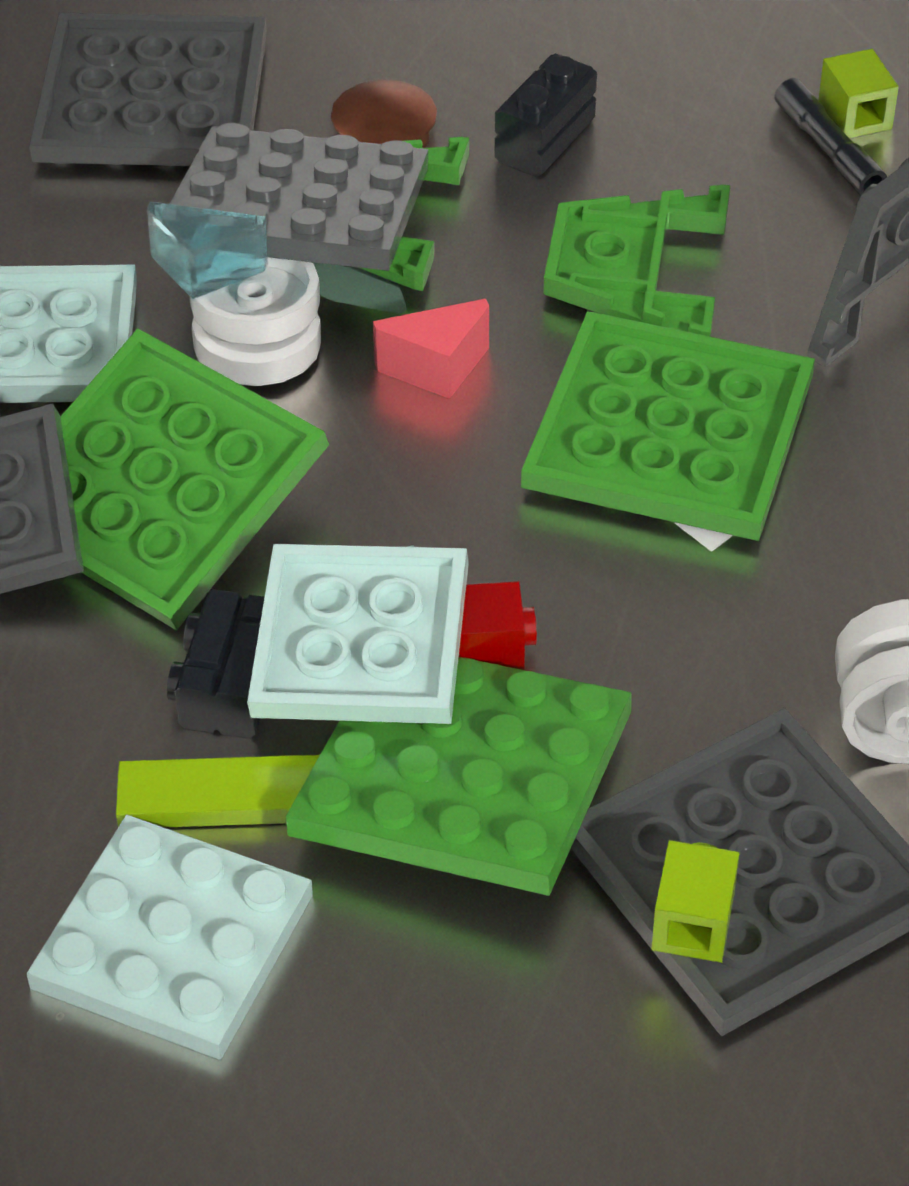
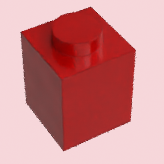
(497, 624)

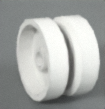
(261, 325)
(875, 681)

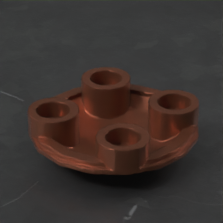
(384, 112)

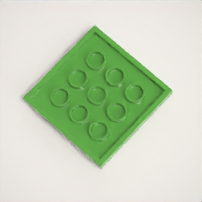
(669, 425)
(175, 473)
(475, 796)

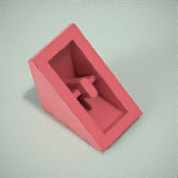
(433, 346)

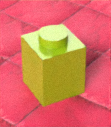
(858, 93)
(695, 900)

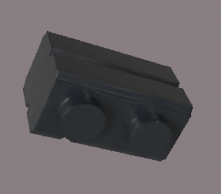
(545, 114)
(218, 665)

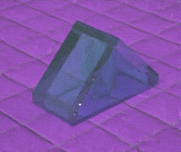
(206, 246)

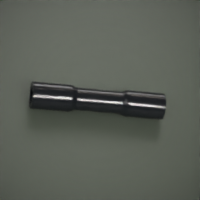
(811, 117)

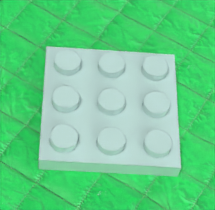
(61, 327)
(360, 634)
(171, 936)

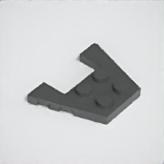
(871, 254)

